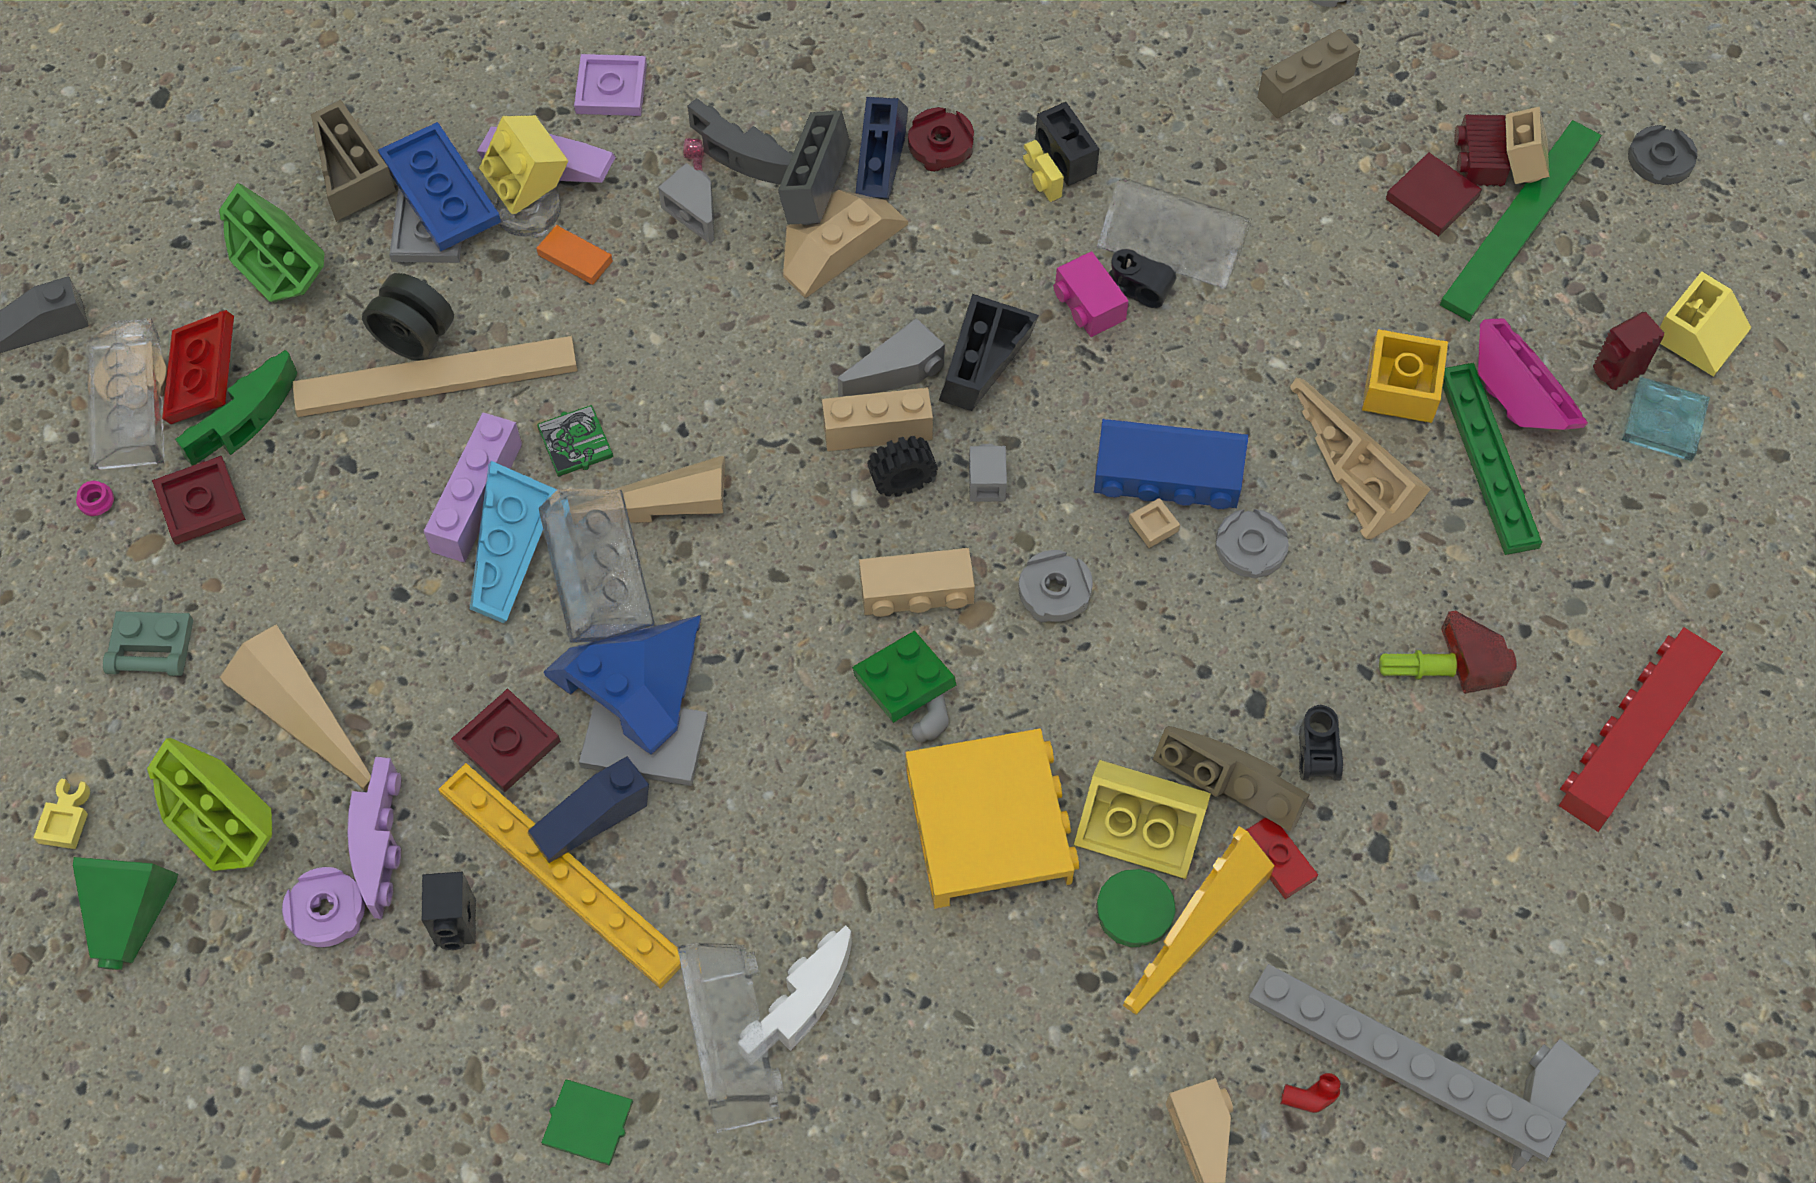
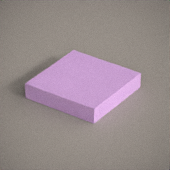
(610, 85)

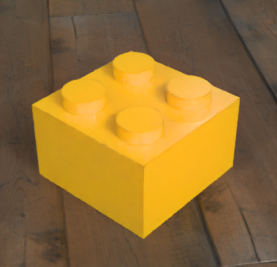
(1405, 376)

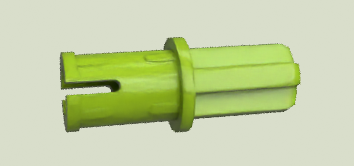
(1418, 664)

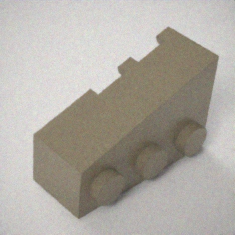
(349, 162)

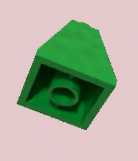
(119, 905)

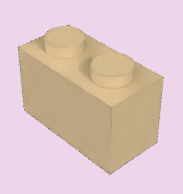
(1527, 145)

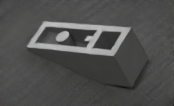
(42, 314)

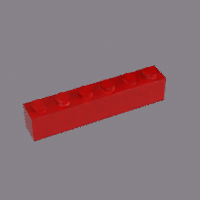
(1640, 728)

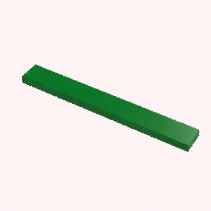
(1519, 222)

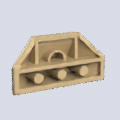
(846, 233)

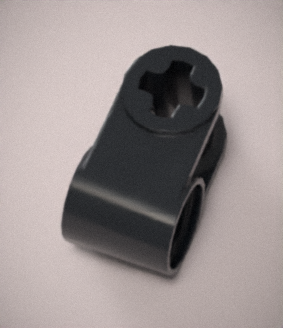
(1143, 279)
(1320, 752)

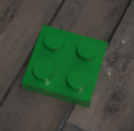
(904, 676)

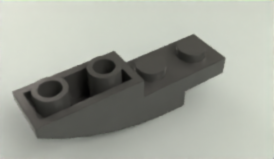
(747, 153)

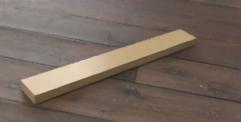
(434, 376)

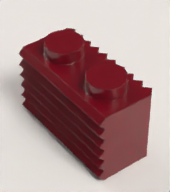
(1483, 149)
(1628, 350)

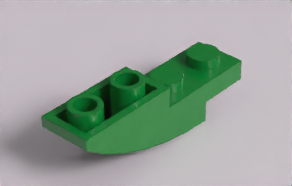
(252, 406)

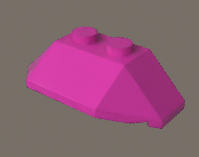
(1523, 381)

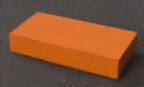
(574, 254)

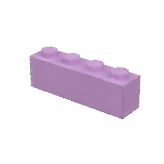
(459, 510)

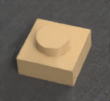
(1154, 522)

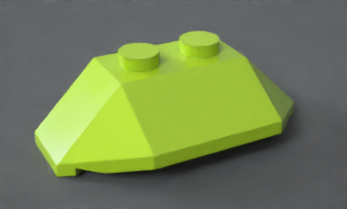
(209, 807)

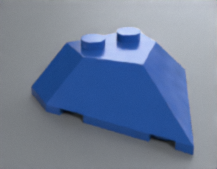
(635, 677)

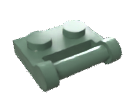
(148, 634)

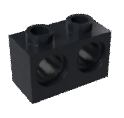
(1067, 143)

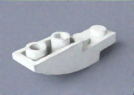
(811, 989)

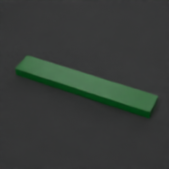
(1490, 460)

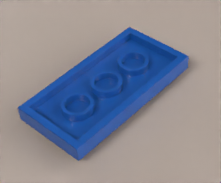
(439, 186)

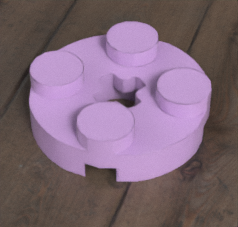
(307, 894)

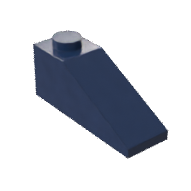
(881, 146)
(591, 809)

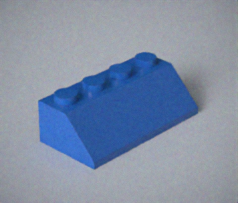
(1170, 464)

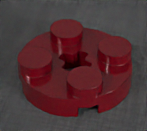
(936, 153)

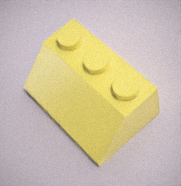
(1142, 819)

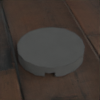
(1662, 155)

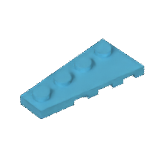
(506, 539)

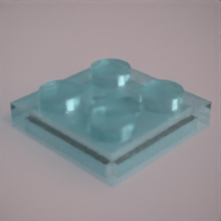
(1666, 418)

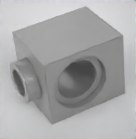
(987, 473)

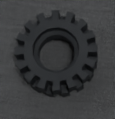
(902, 466)

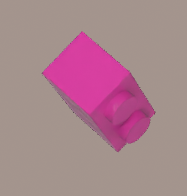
(1090, 294)

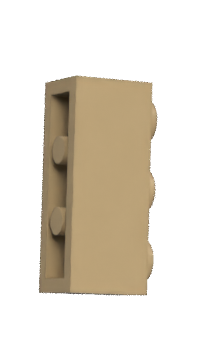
(877, 418)
(916, 582)

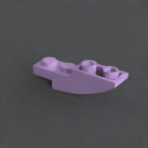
(369, 836)

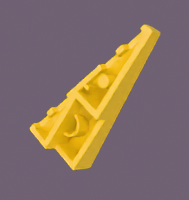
(1222, 894)

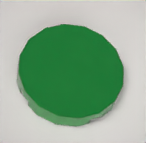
(1135, 908)

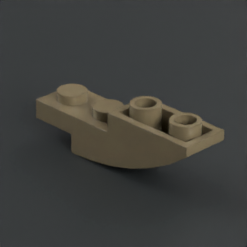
(1231, 771)

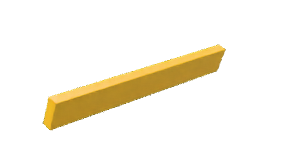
(563, 877)

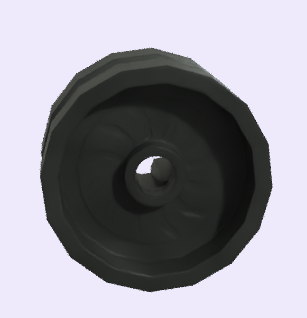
(408, 316)

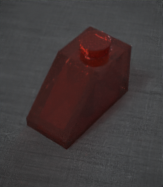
(1479, 652)

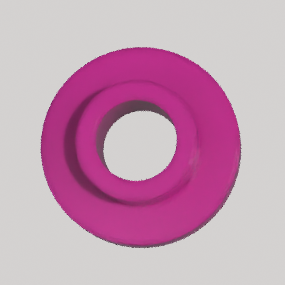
(91, 491)

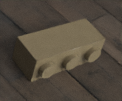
(1308, 73)

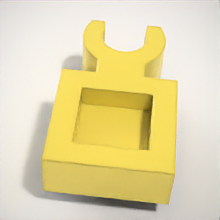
(1046, 174)
(63, 822)

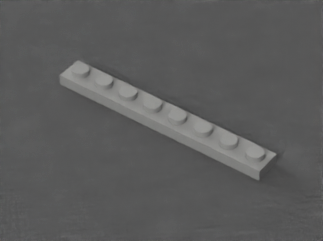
(1408, 1063)

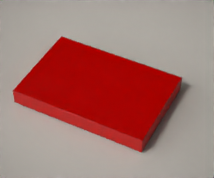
(198, 367)

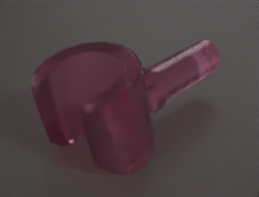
(694, 149)

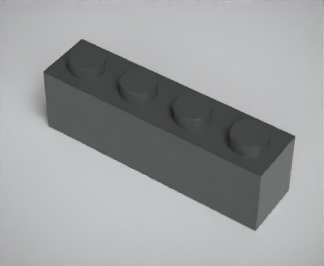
(814, 167)

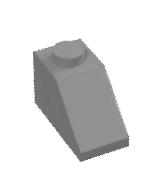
(690, 200)

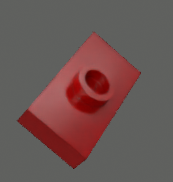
(1290, 868)

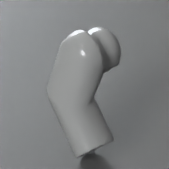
(933, 722)

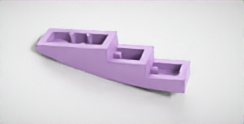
(584, 161)

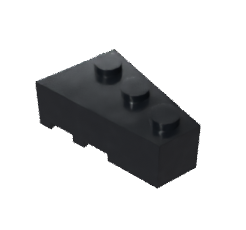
(985, 347)

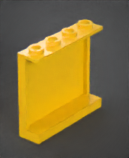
(989, 815)

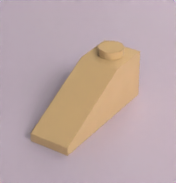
(1203, 1128)

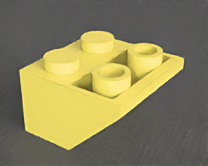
(522, 162)
(1705, 324)

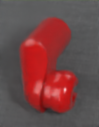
(1315, 1097)

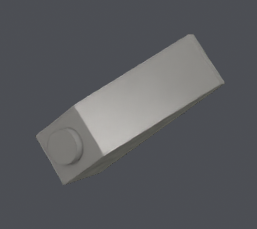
(896, 363)
(1555, 1084)

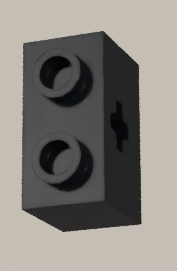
(449, 910)

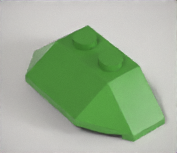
(269, 246)

